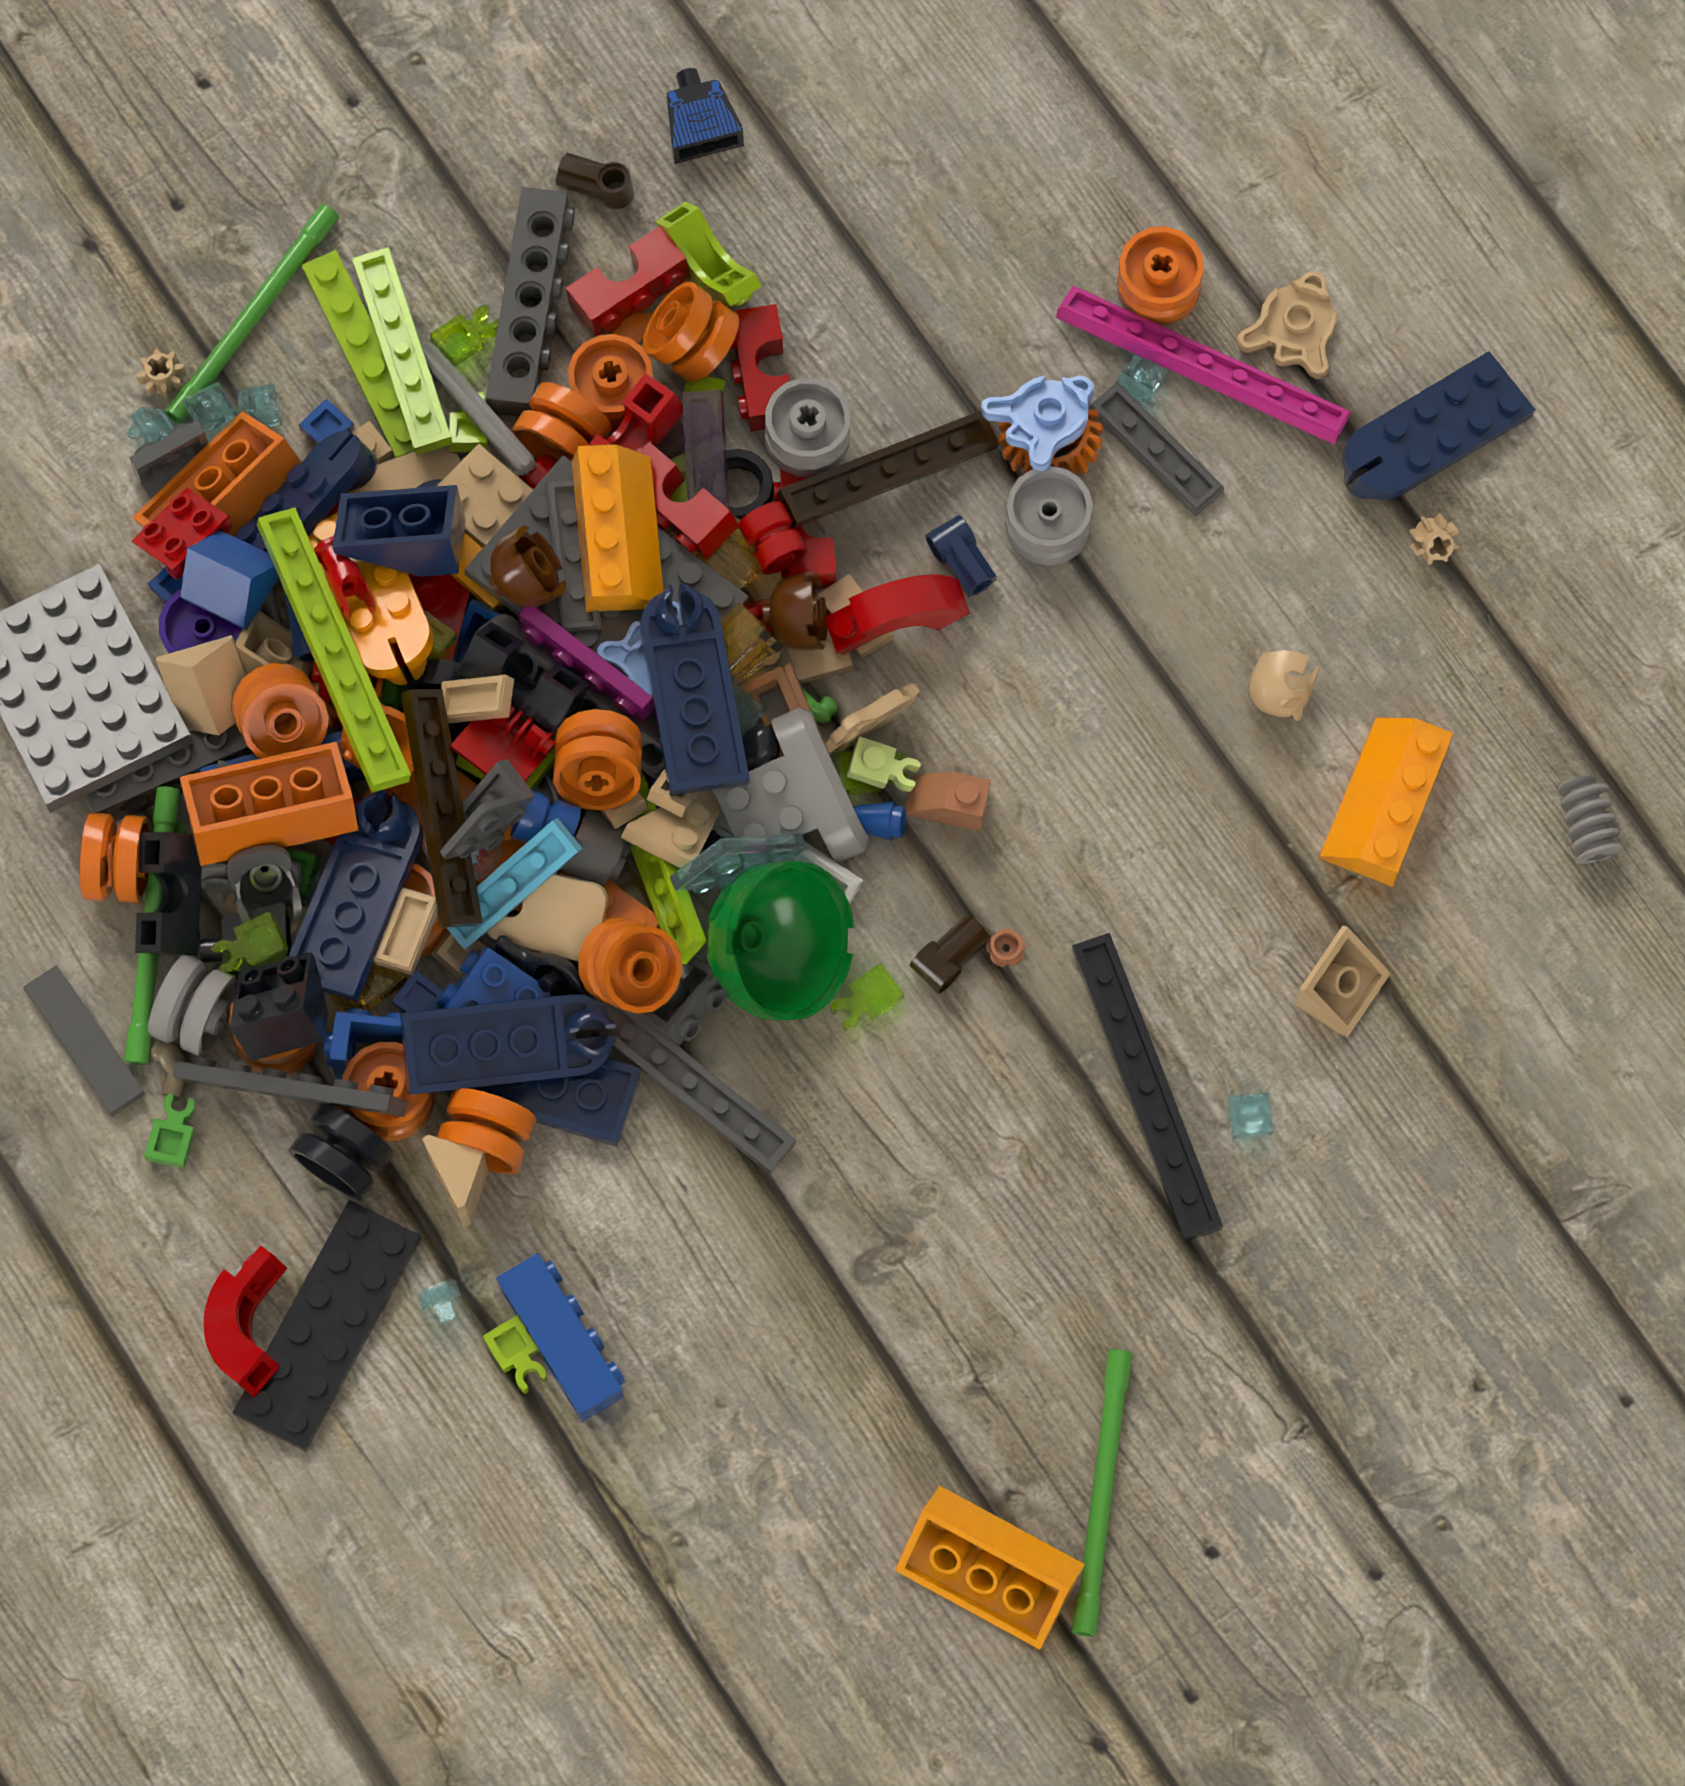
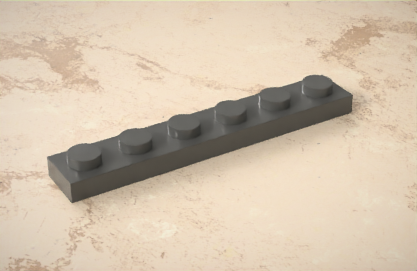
(305, 1088)

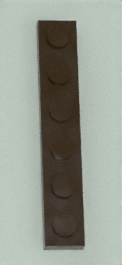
(888, 468)
(440, 805)

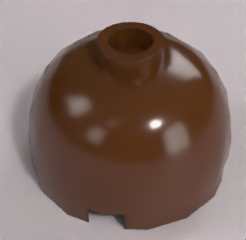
(525, 569)
(797, 612)

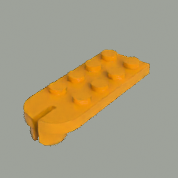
(396, 619)

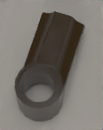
(593, 179)
(943, 960)

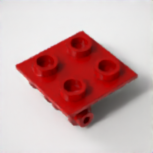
(179, 526)
(499, 739)

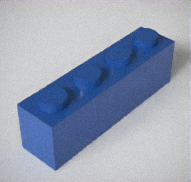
(561, 1337)

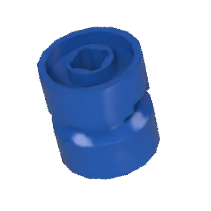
(541, 813)

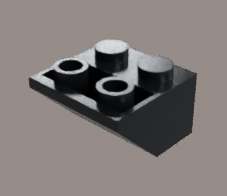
(279, 1007)

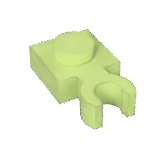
(876, 764)

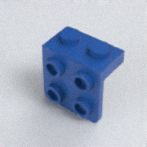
(489, 980)
(354, 1028)

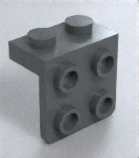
(160, 461)
(489, 811)

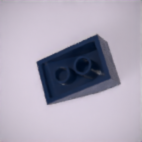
(403, 529)

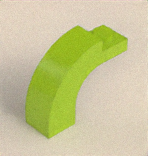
(706, 258)

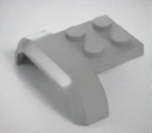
(796, 793)

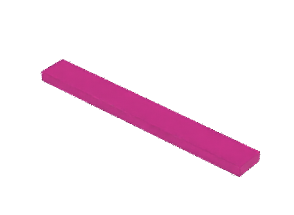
(1203, 364)

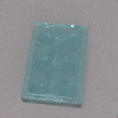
(732, 856)

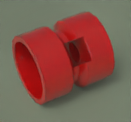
(771, 534)

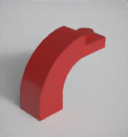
(895, 605)
(230, 1318)

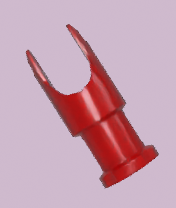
(343, 577)

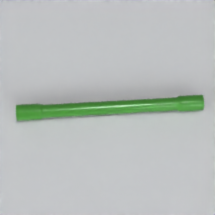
(310, 236)
(138, 1038)
(1088, 1599)

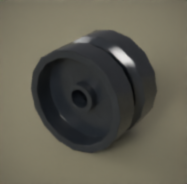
(341, 1151)

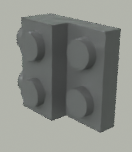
(693, 999)

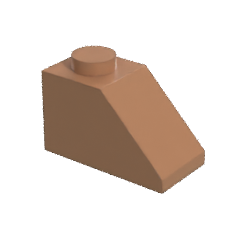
(950, 799)

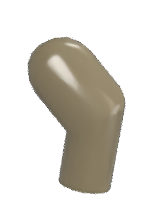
(167, 1055)

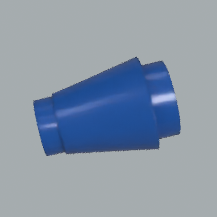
(883, 819)

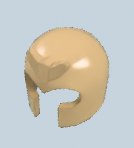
(1275, 689)

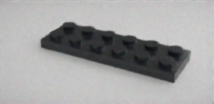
(329, 1324)

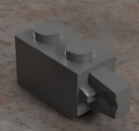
(602, 850)

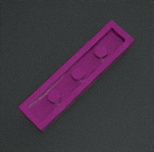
(571, 652)

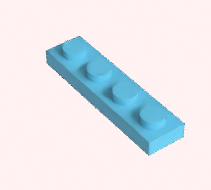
(519, 878)

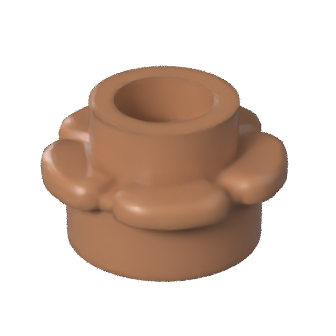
(1011, 939)

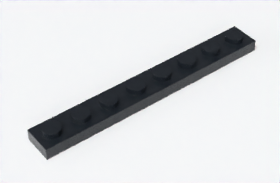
(1147, 1087)

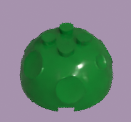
(781, 940)

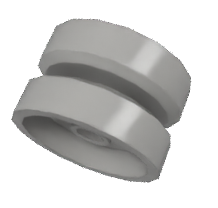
(807, 427)
(1048, 516)
(192, 1006)

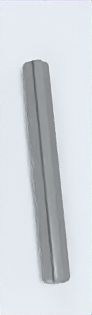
(478, 410)

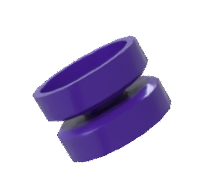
(187, 625)

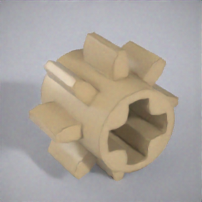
(159, 364)
(1434, 539)

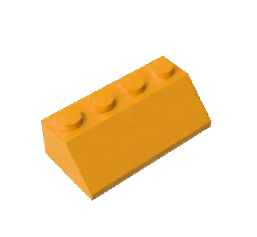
(616, 527)
(1386, 797)
(989, 1567)

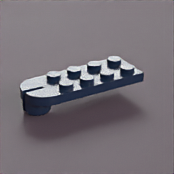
(1434, 430)
(315, 485)
(692, 693)
(359, 893)
(503, 1042)
(582, 1104)

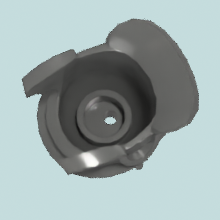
(265, 886)

